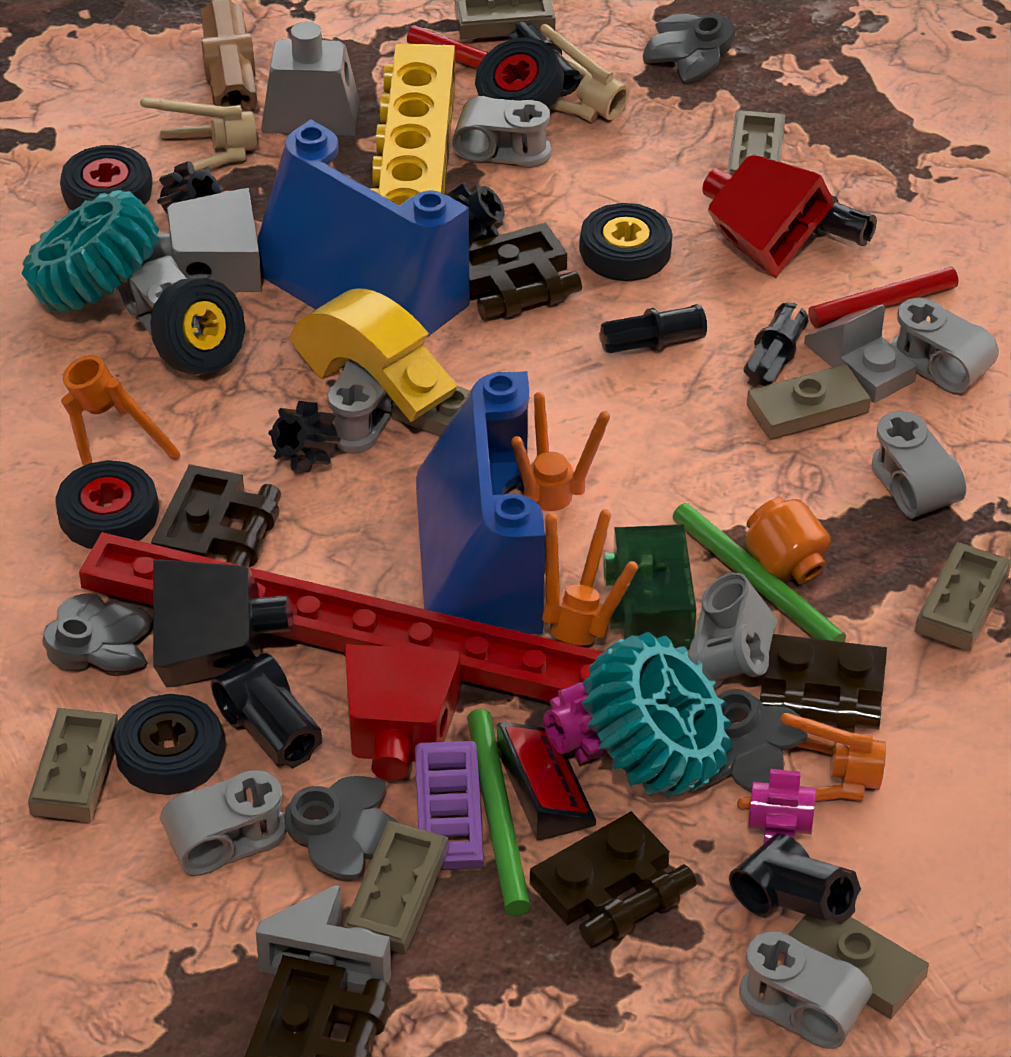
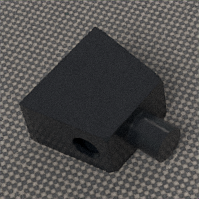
(209, 619)

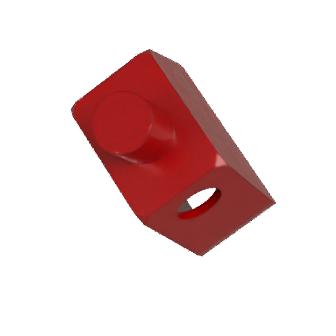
(767, 208)
(398, 702)

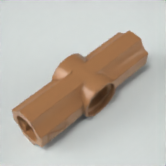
(228, 55)

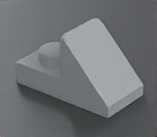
(859, 344)
(315, 934)

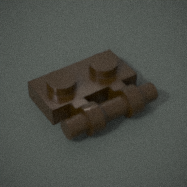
(516, 258)
(203, 508)
(826, 680)
(602, 867)
(306, 1003)

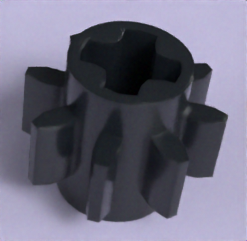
(187, 184)
(484, 210)
(304, 436)

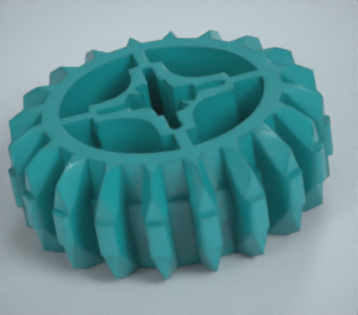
(90, 251)
(657, 715)

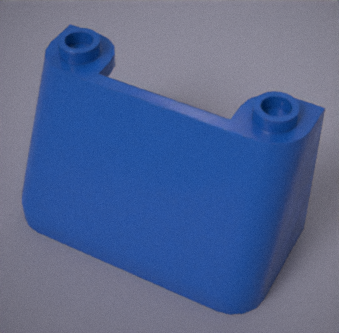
(339, 236)
(476, 542)

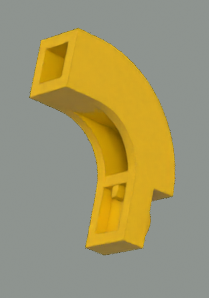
(380, 339)

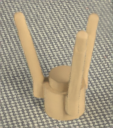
(598, 89)
(232, 131)

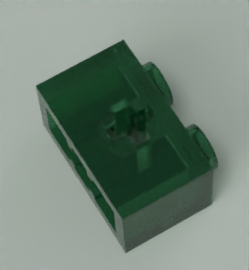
(662, 589)

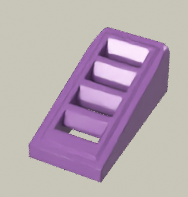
(448, 769)

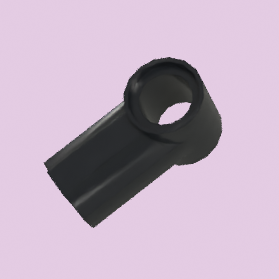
(262, 702)
(787, 877)

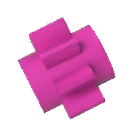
(568, 724)
(782, 805)

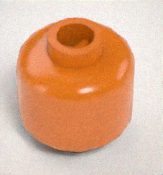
(787, 540)

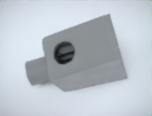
(311, 82)
(214, 240)

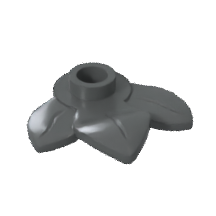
(691, 42)
(96, 634)
(755, 740)
(346, 826)

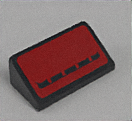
(543, 781)

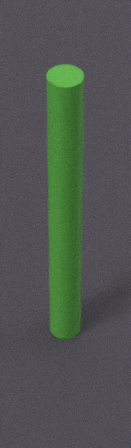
(768, 585)
(499, 814)

